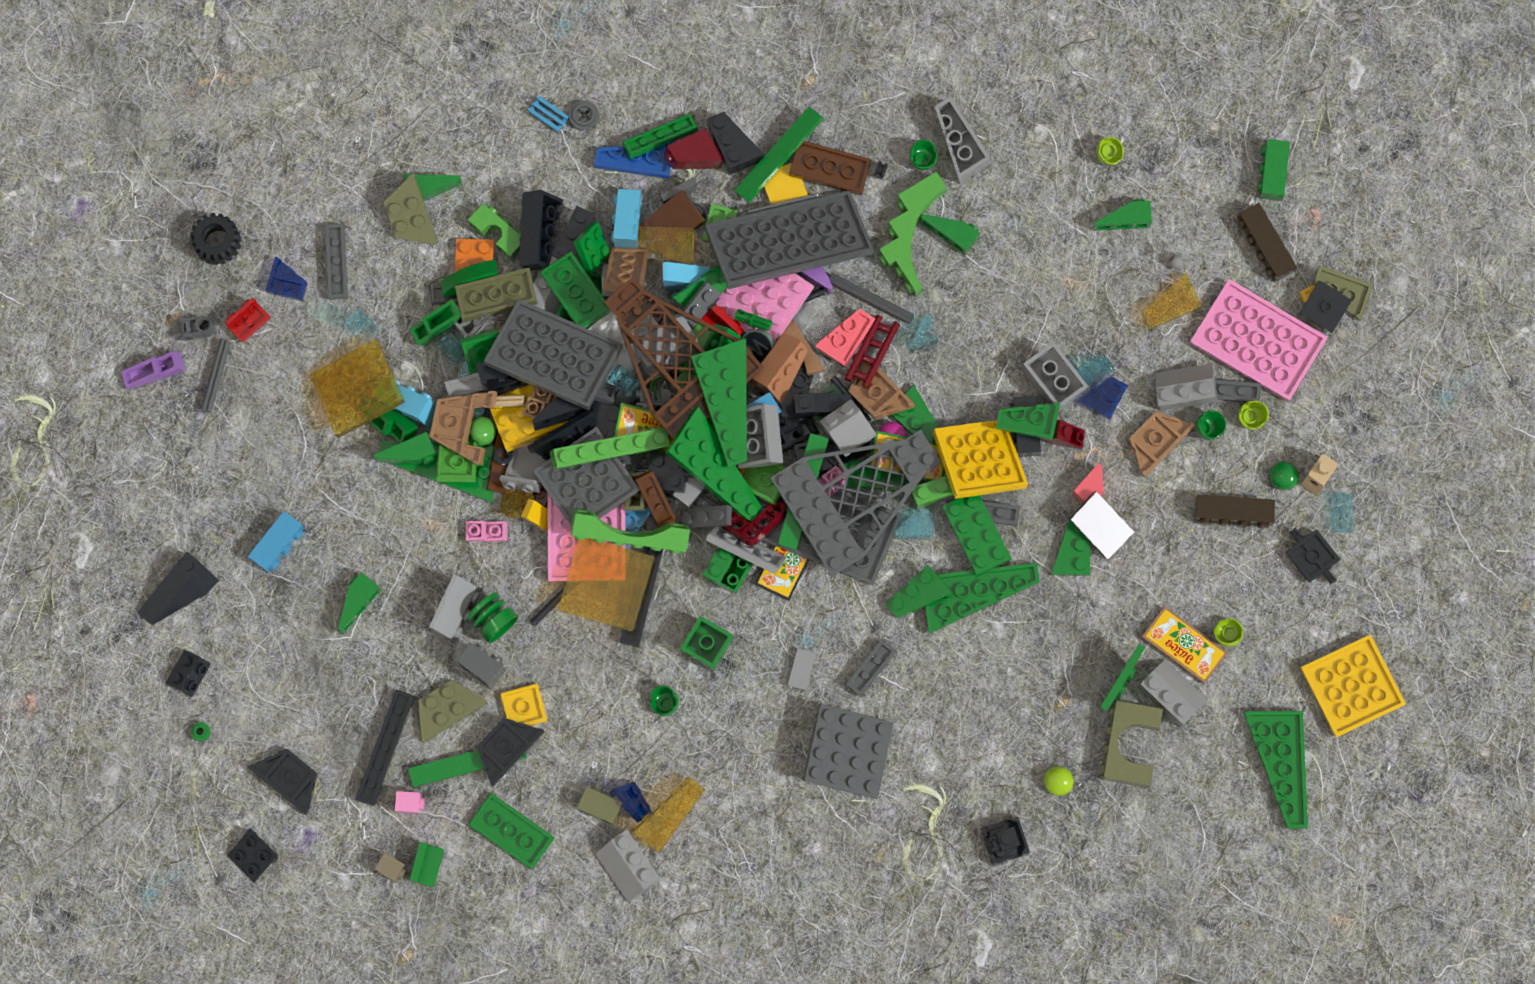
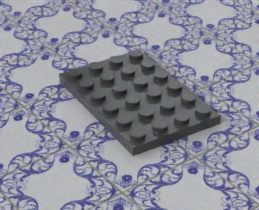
(553, 354)

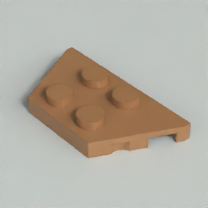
(881, 397)
(1157, 439)

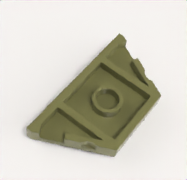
(409, 213)
(446, 708)

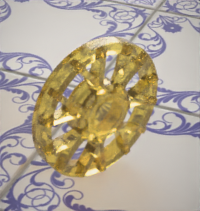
(515, 502)

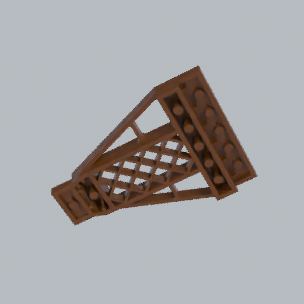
(630, 307)

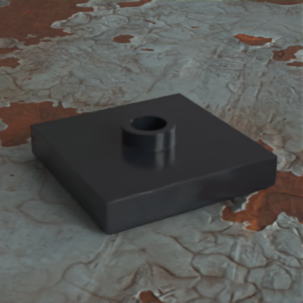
(1325, 306)

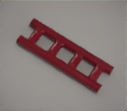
(874, 362)

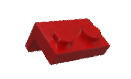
(719, 316)
(247, 320)

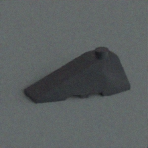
(180, 587)

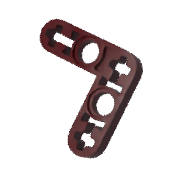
(749, 528)

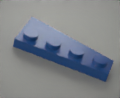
(648, 164)

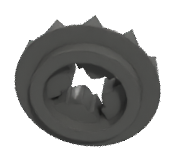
(583, 107)

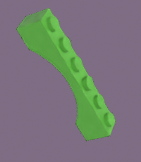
(609, 448)
(669, 536)

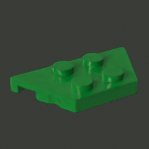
(1126, 675)

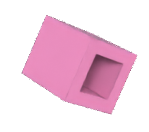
(409, 802)

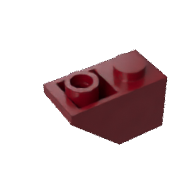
(1067, 435)

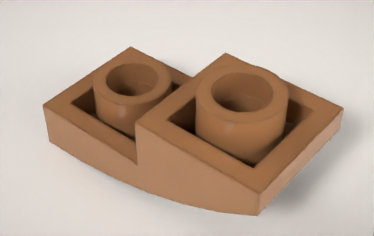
(537, 402)

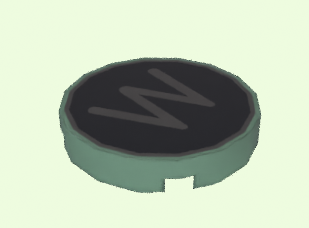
(759, 343)

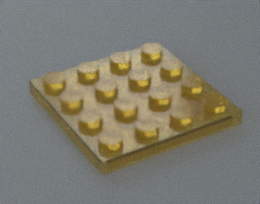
(357, 388)
(606, 583)

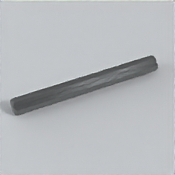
(871, 298)

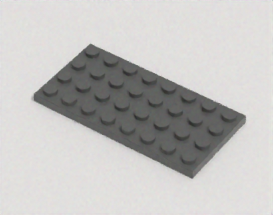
(789, 239)
(862, 531)

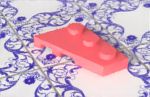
(846, 337)

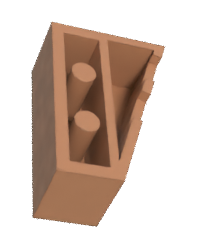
(781, 367)

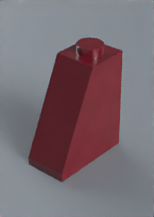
(694, 152)

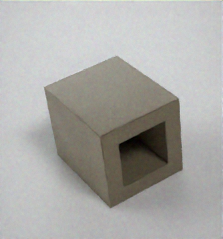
(391, 868)

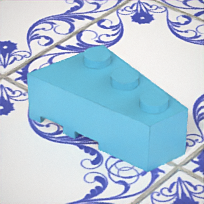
(626, 218)
(416, 406)

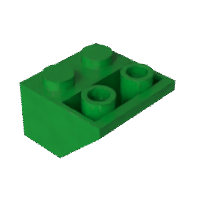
(727, 570)

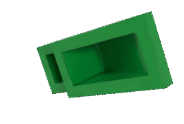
(468, 274)
(435, 323)
(396, 425)

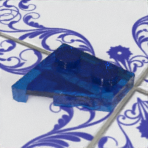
(285, 282)
(1105, 397)
(632, 801)

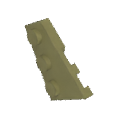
(1349, 286)

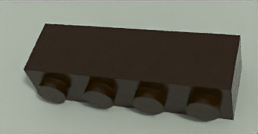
(1266, 242)
(1234, 511)

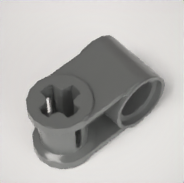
(191, 328)

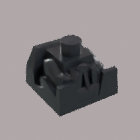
(1005, 841)

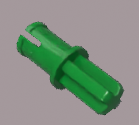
(753, 320)

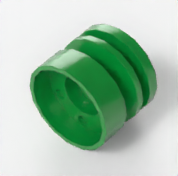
(495, 620)

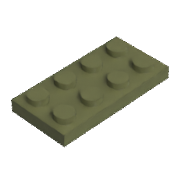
(495, 294)

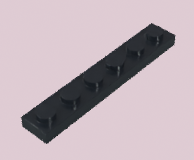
(385, 748)

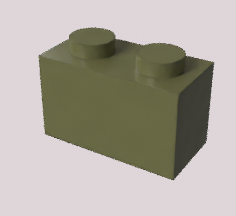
(600, 805)

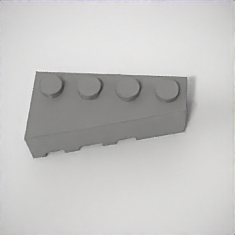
(963, 145)

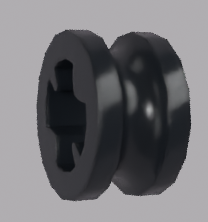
(880, 170)
(502, 462)

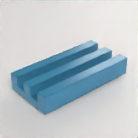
(536, 105)

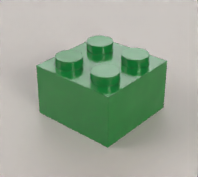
(706, 643)

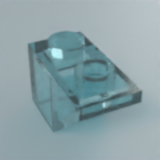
(1095, 369)

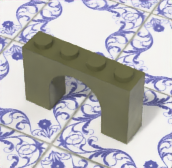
(1116, 766)

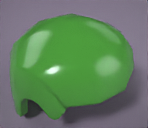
(482, 431)

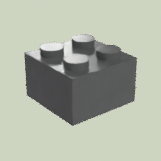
(480, 665)

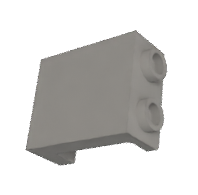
(520, 471)

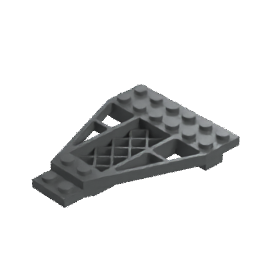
(819, 517)

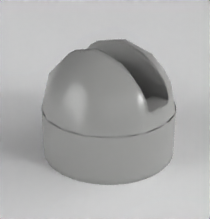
(1176, 261)

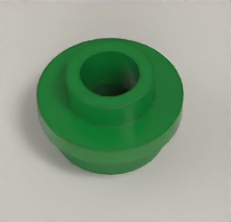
(204, 736)

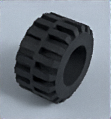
(206, 227)

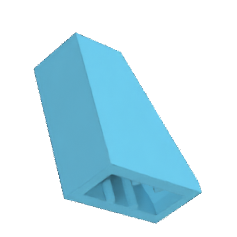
(679, 275)

